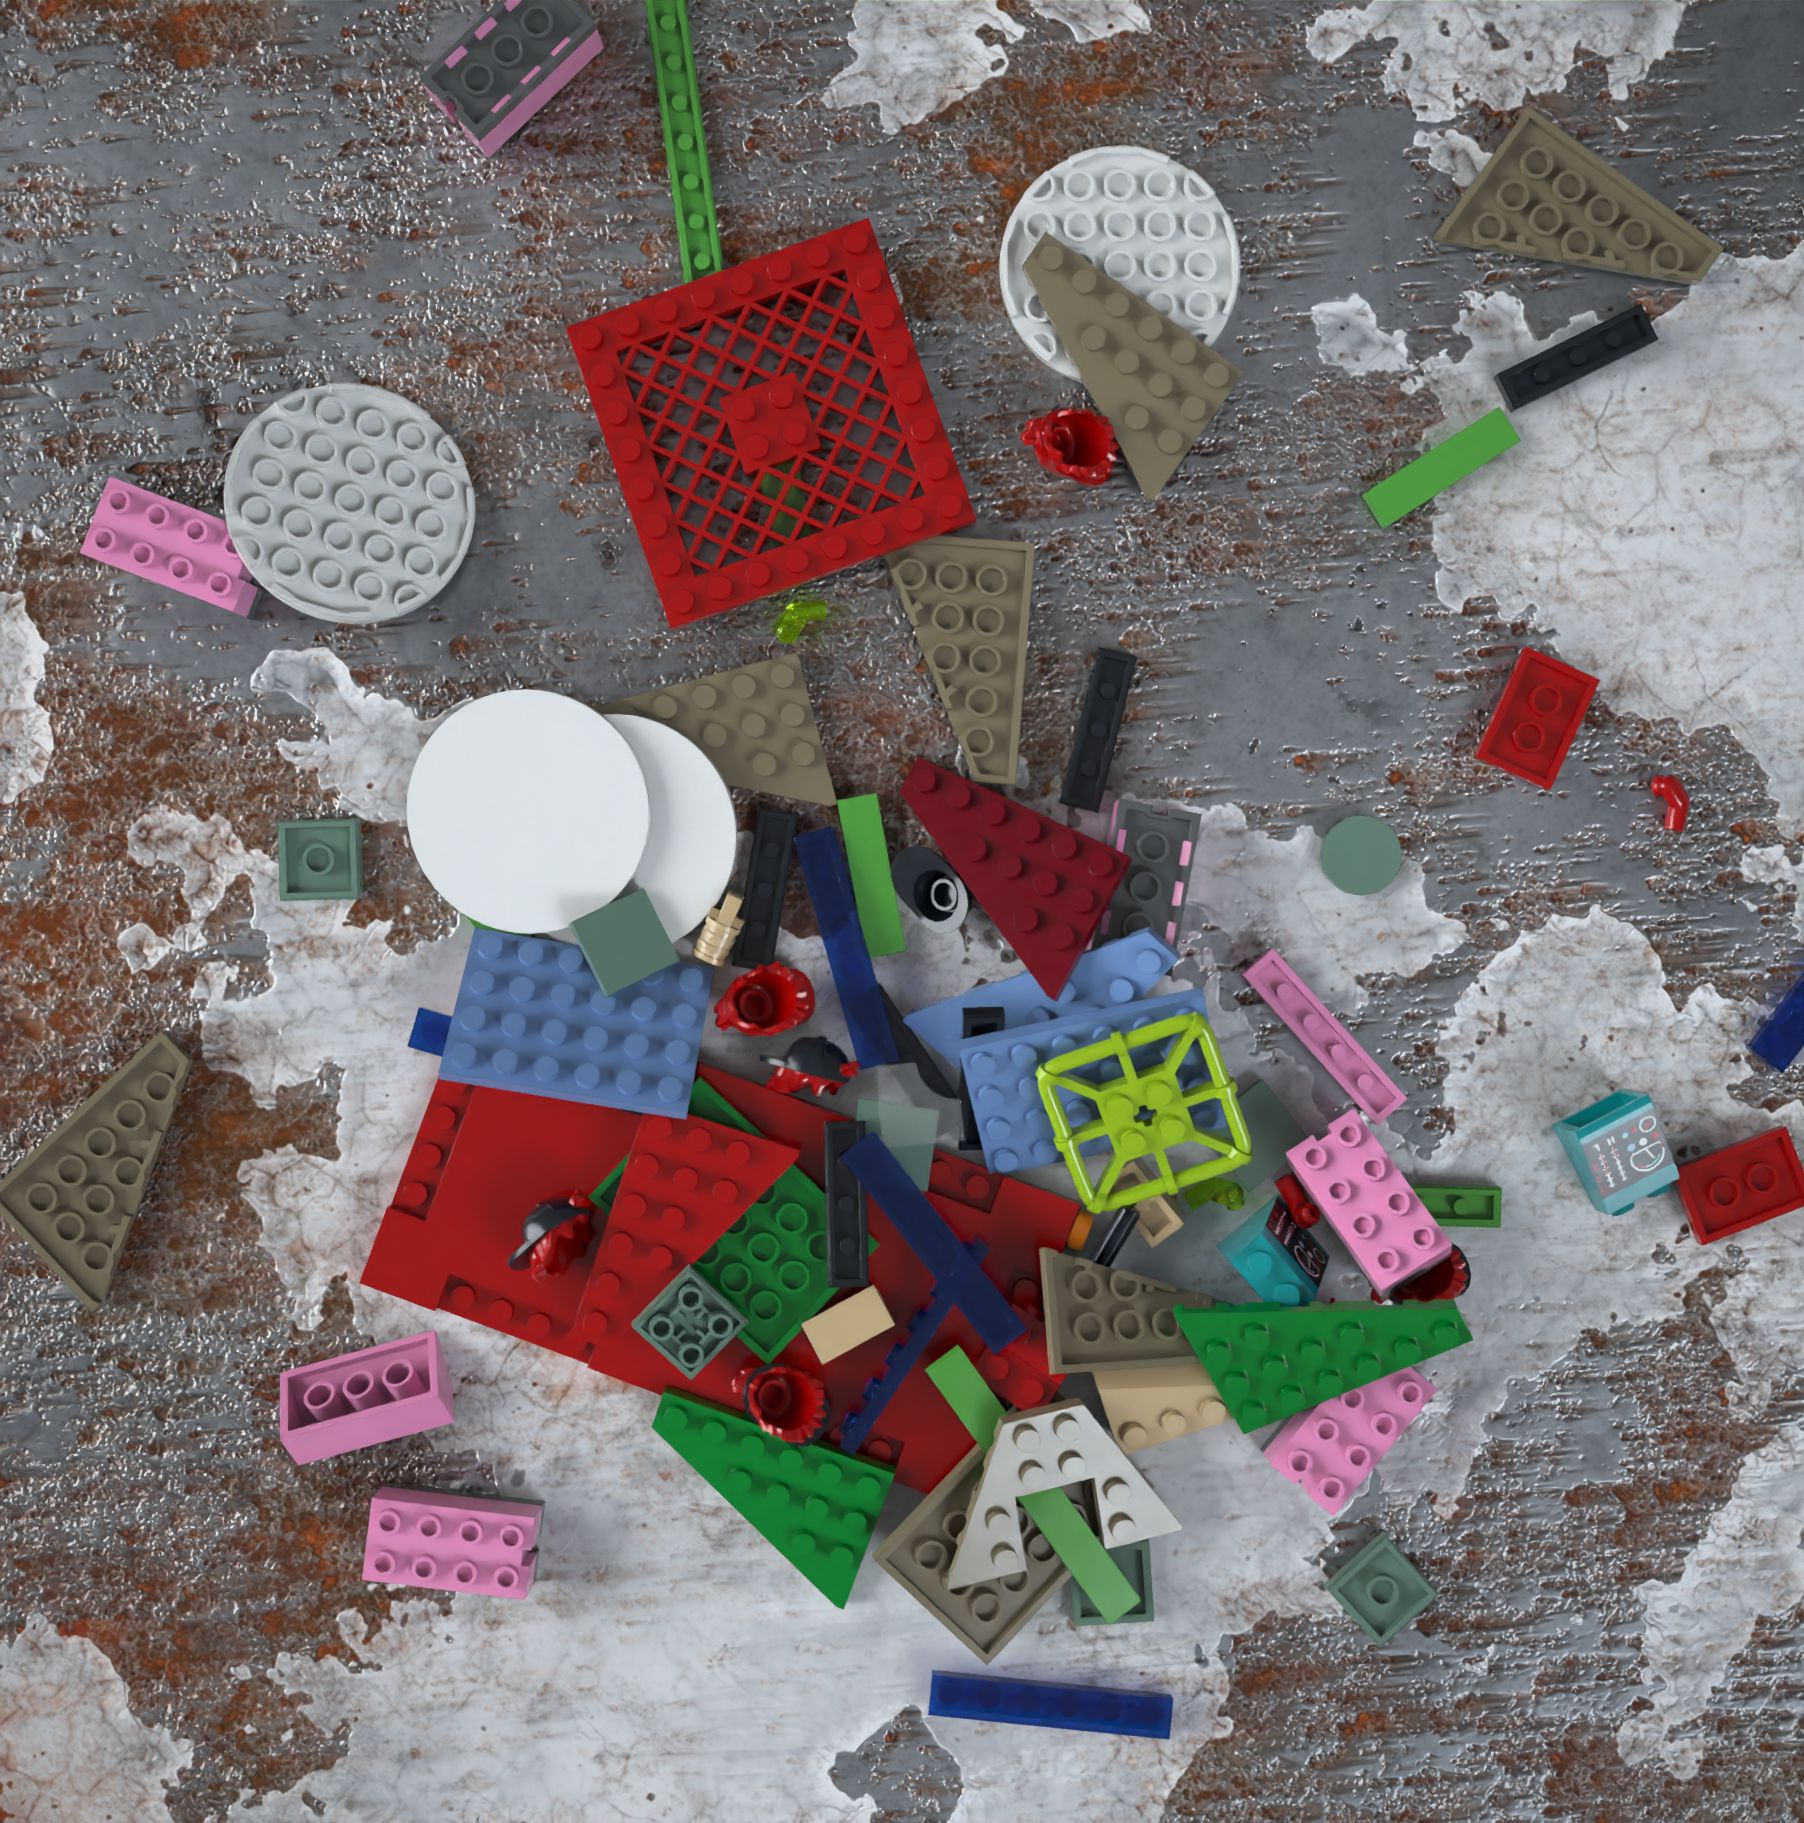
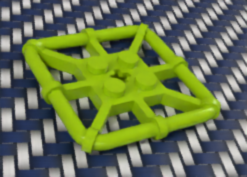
(1158, 1090)

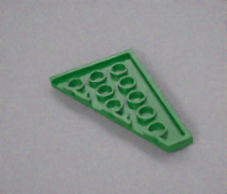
(1291, 1358)
(804, 1500)

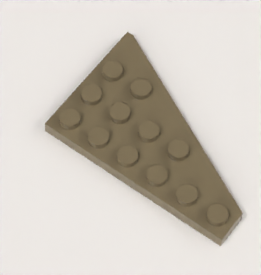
(1568, 206)
(1133, 361)
(972, 624)
(750, 724)
(89, 1176)

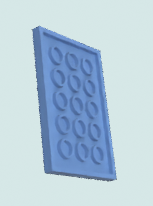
(542, 1027)
(1006, 1091)

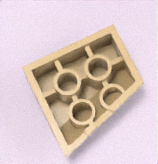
(1158, 1404)

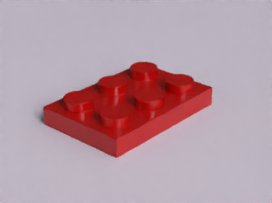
(1536, 718)
(1741, 1185)

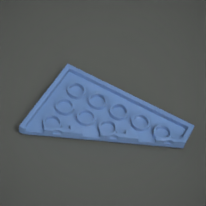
(1103, 978)

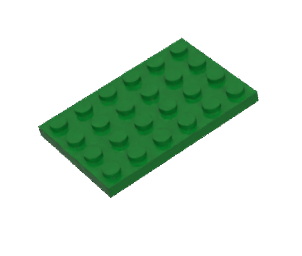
(772, 1255)

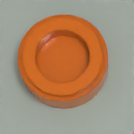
(1080, 1229)

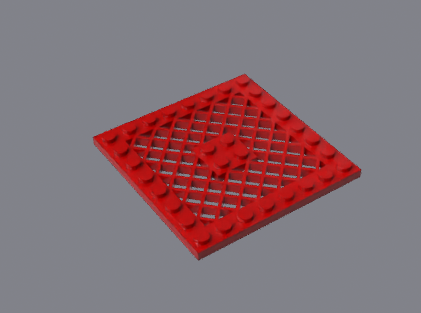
(770, 423)

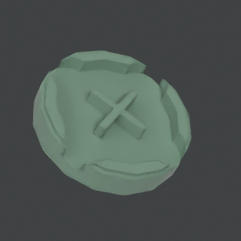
(1360, 855)

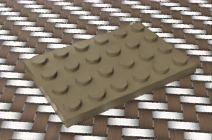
(990, 1611)

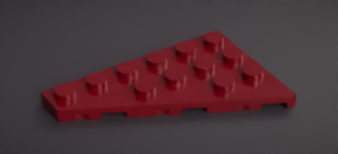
(1026, 870)

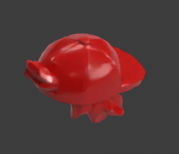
(1073, 444)
(766, 1001)

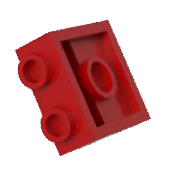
(1022, 1367)

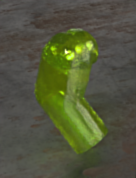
(795, 618)
(1216, 1190)

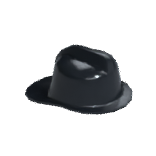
(931, 889)

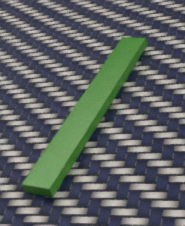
(684, 138)
(1048, 1508)

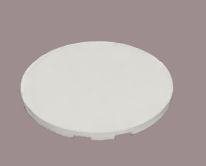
(1138, 223)
(349, 503)
(528, 810)
(690, 829)

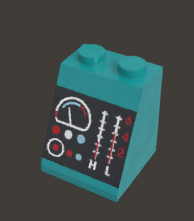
(1618, 1150)
(1276, 1256)

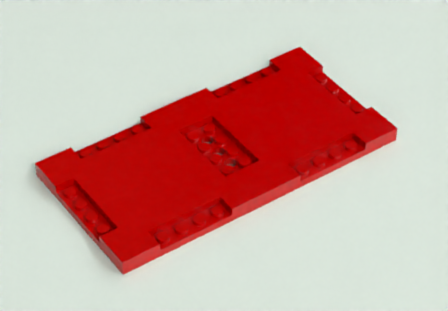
(500, 1152)

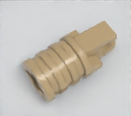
(720, 931)

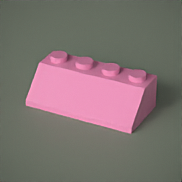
(365, 1398)

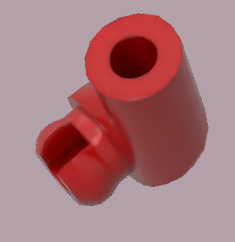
(1676, 798)
(1301, 1211)

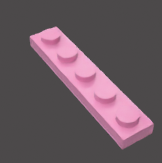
(1324, 1036)

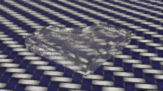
(913, 1112)

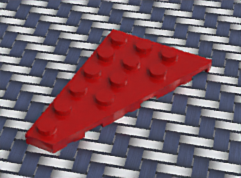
(672, 1204)

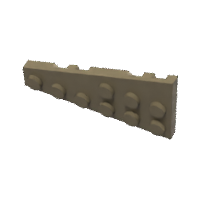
(1112, 1317)

